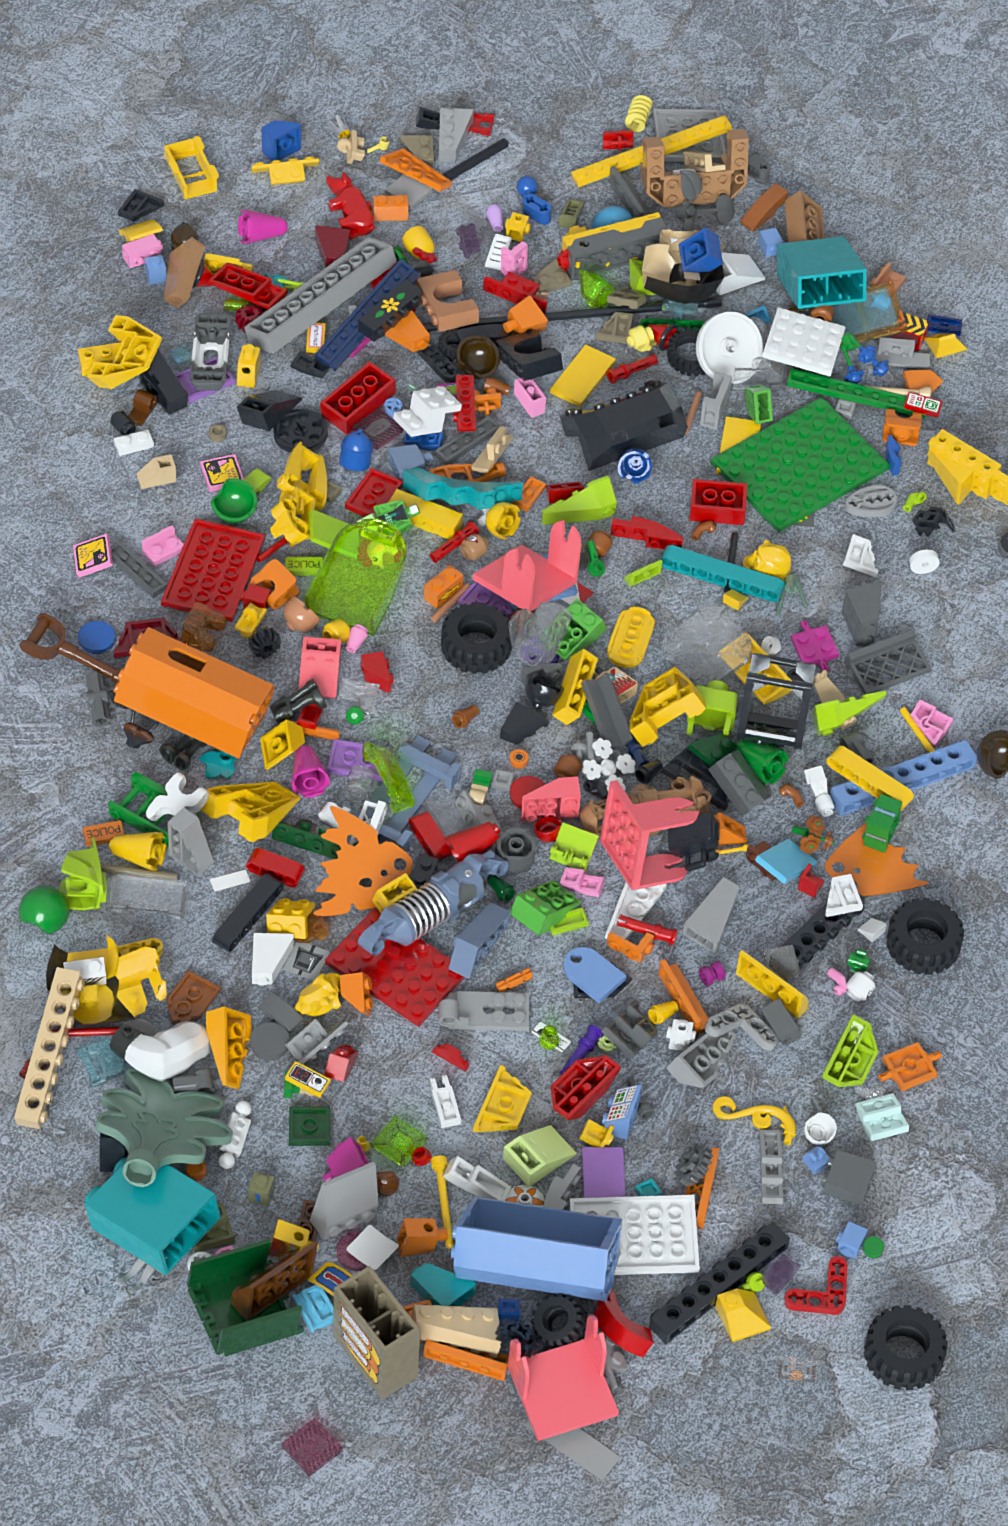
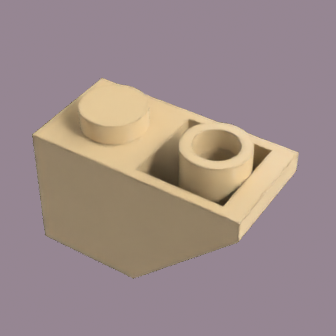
(157, 472)

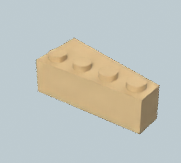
(459, 1326)

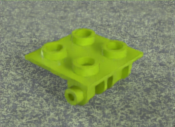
(573, 847)

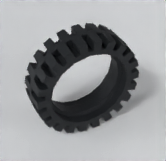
(676, 360)

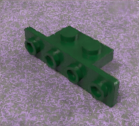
(306, 836)

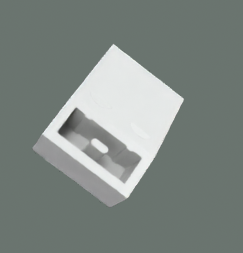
(738, 272)

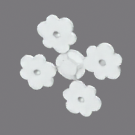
(607, 767)

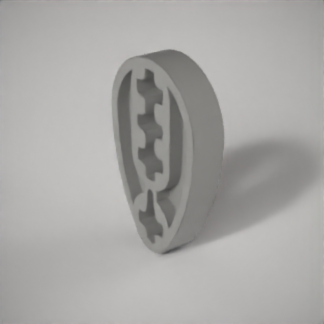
(875, 493)

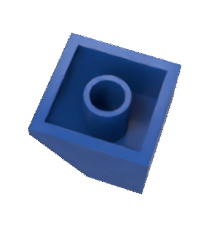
(280, 139)
(701, 252)

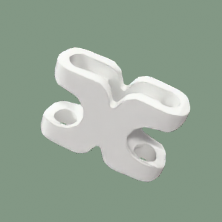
(176, 800)

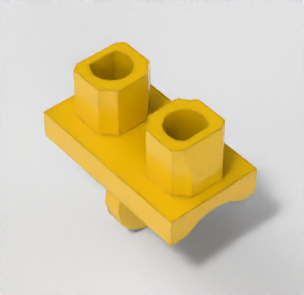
(250, 620)

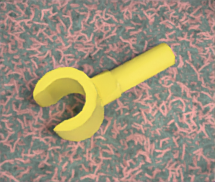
(383, 145)

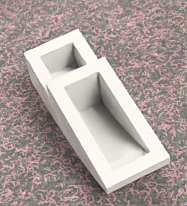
(475, 1180)

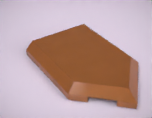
(191, 997)

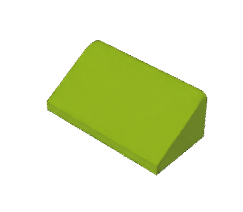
(644, 573)

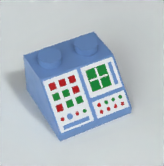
(622, 1110)

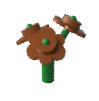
(812, 835)

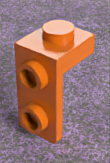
(629, 949)

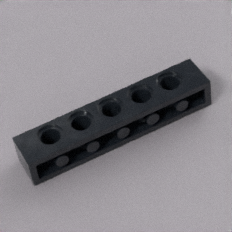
(817, 941)

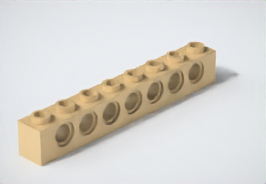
(62, 980)

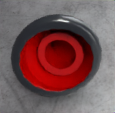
(203, 276)
(662, 334)

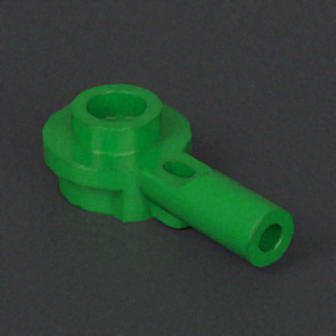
(595, 566)

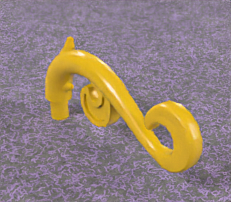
(756, 1111)

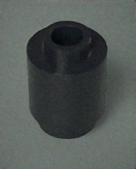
(122, 423)

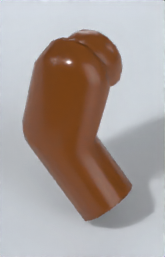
(700, 528)

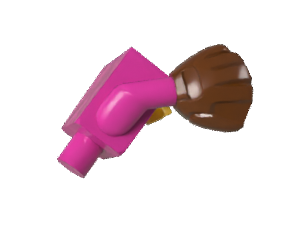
(350, 1156)

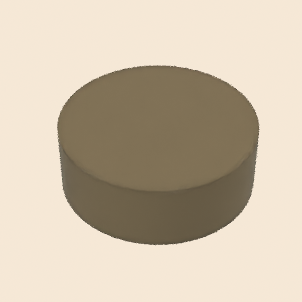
(217, 433)

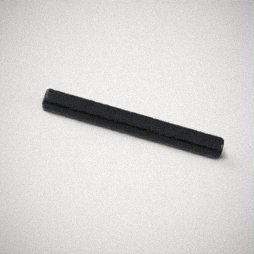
(476, 159)

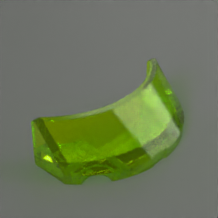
(391, 775)

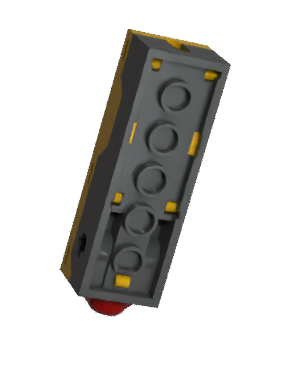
(609, 245)

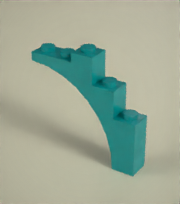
(453, 491)

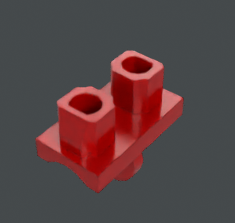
(618, 139)

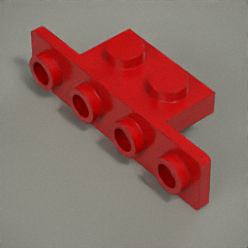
(514, 289)
(465, 418)

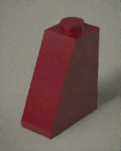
(332, 243)

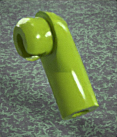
(914, 499)

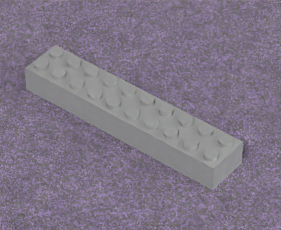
(320, 295)

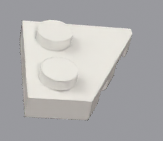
(860, 556)

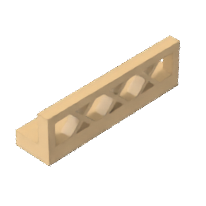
(701, 162)

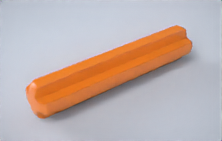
(322, 732)

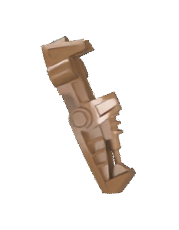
(641, 793)

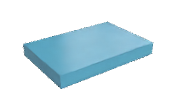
(785, 861)

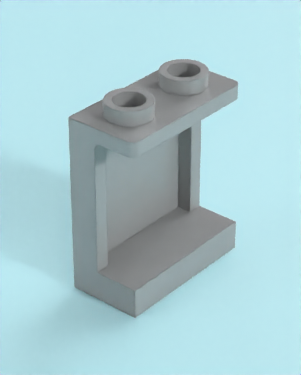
(714, 408)

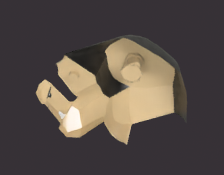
(664, 272)

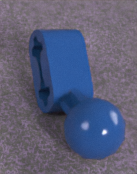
(533, 206)

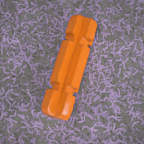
(514, 980)

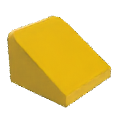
(734, 599)

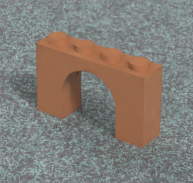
(446, 315)

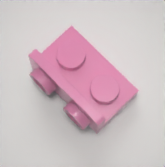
(515, 259)
(161, 546)

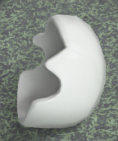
(820, 1129)

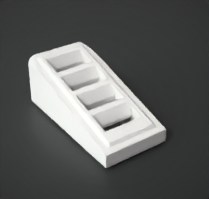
(498, 242)

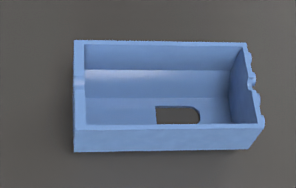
(537, 1248)

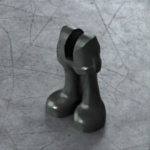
(287, 707)
(175, 754)

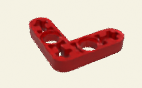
(826, 1298)

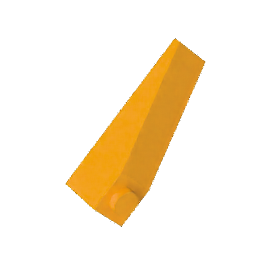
(228, 1036)

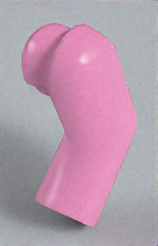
(840, 979)

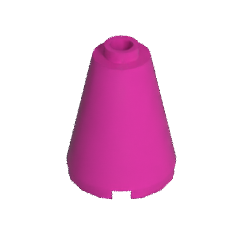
(259, 226)
(308, 773)

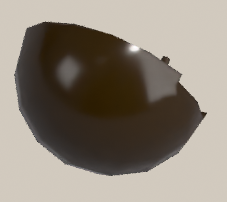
(477, 356)
(993, 754)

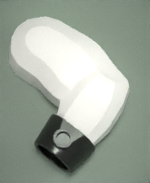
(165, 1053)

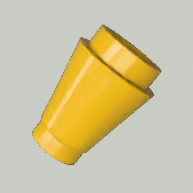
(661, 1012)

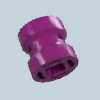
(712, 973)

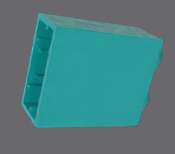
(821, 272)
(155, 1220)

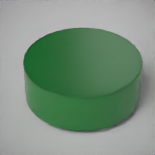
(873, 1247)

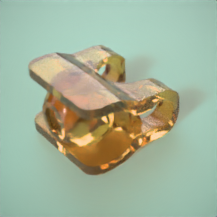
(199, 620)

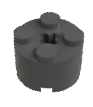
(517, 849)

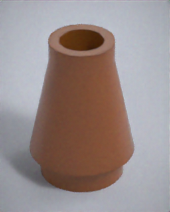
(498, 385)
(464, 716)

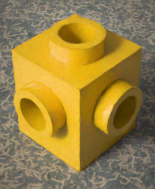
(517, 226)

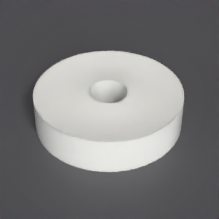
(924, 561)

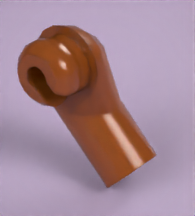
(793, 792)

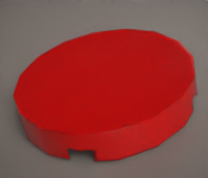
(522, 787)

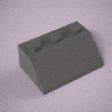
(739, 782)

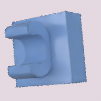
(816, 1159)

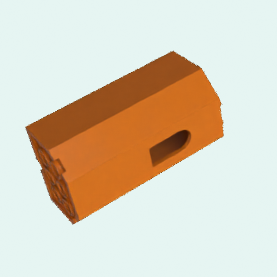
(193, 692)

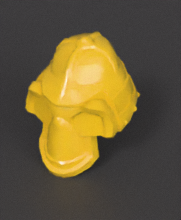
(770, 560)

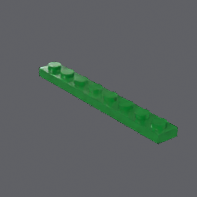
(848, 391)

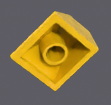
(281, 742)
(741, 1314)

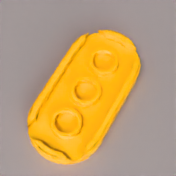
(630, 637)

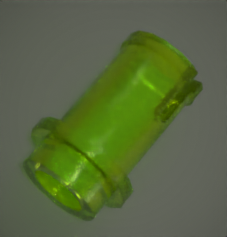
(234, 304)

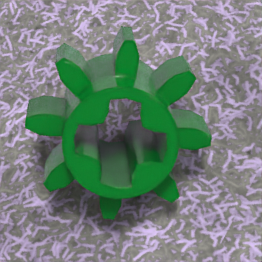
(859, 961)

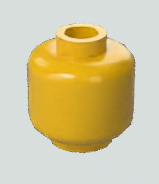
(336, 630)

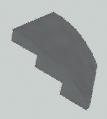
(630, 1030)

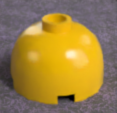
(503, 520)

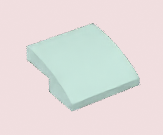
(882, 1117)

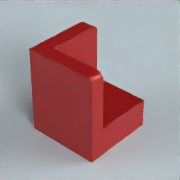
(810, 883)

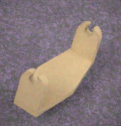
(828, 692)

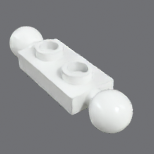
(240, 1127)

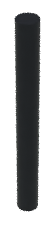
(732, 554)

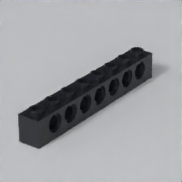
(685, 1316)

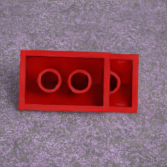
(248, 286)

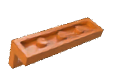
(683, 996)
(706, 1192)
(468, 1360)

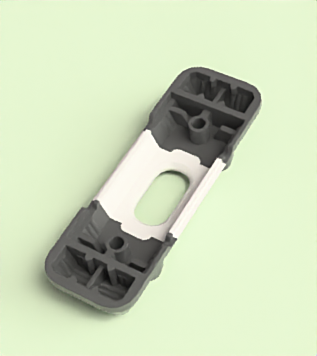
(210, 333)

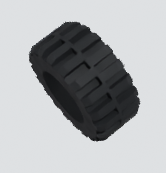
(473, 656)
(919, 956)
(902, 1371)

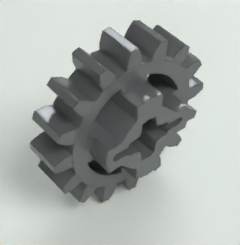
(693, 1164)

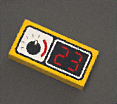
(307, 1079)

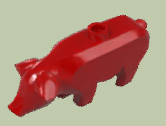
(351, 201)

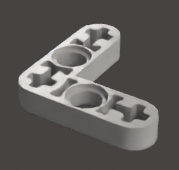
(763, 1037)

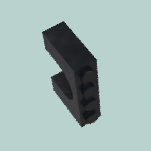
(526, 357)

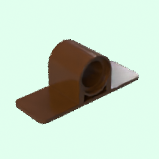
(142, 406)

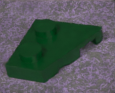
(712, 748)

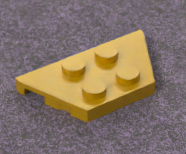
(503, 1104)

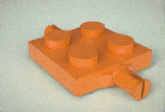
(909, 1066)

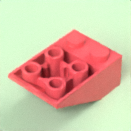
(321, 662)
(556, 799)

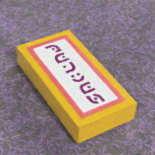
(315, 337)

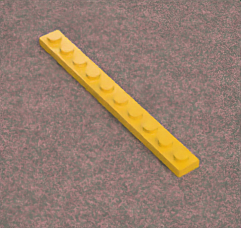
(634, 156)

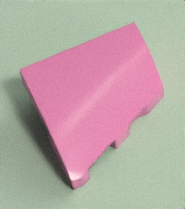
(931, 722)

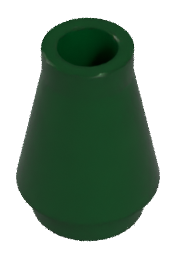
(502, 889)

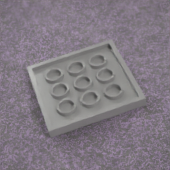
(675, 120)

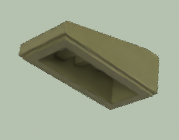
(570, 216)

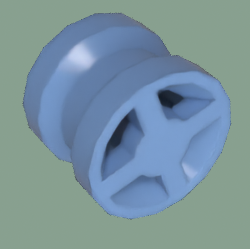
(392, 405)

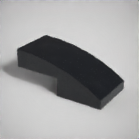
(309, 366)

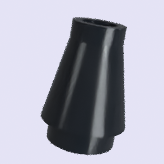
(647, 771)

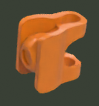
(903, 430)
(277, 577)

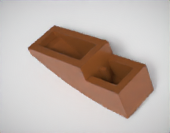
(764, 207)

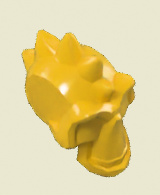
(320, 995)

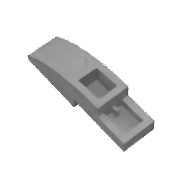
(560, 1189)

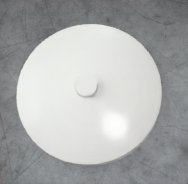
(728, 343)

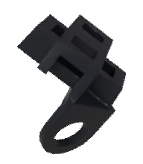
(930, 521)

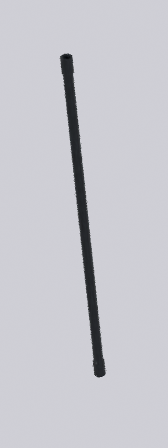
(711, 302)

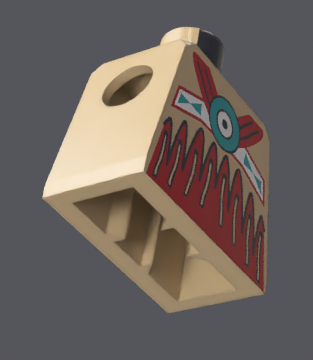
(623, 684)

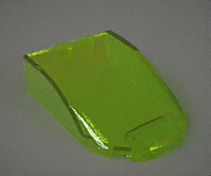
(359, 574)

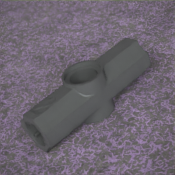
(97, 698)

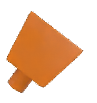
(525, 317)
(419, 1236)

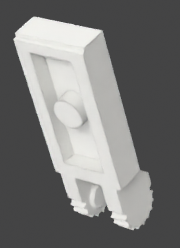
(445, 1103)

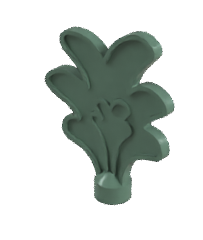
(160, 1125)

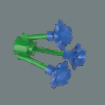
(867, 355)

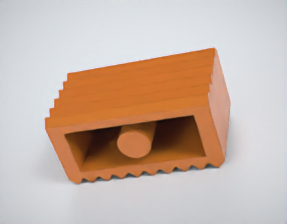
(390, 208)

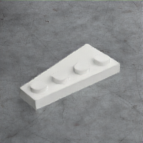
(634, 905)

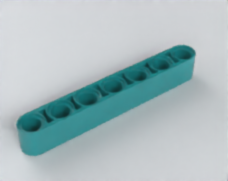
(719, 572)

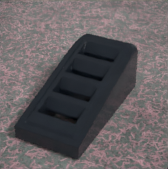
(423, 119)

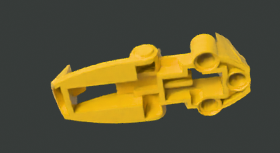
(299, 497)

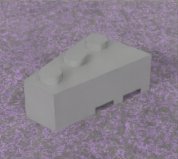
(452, 132)
(188, 842)

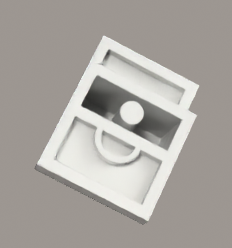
(427, 411)

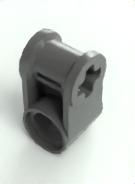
(758, 168)

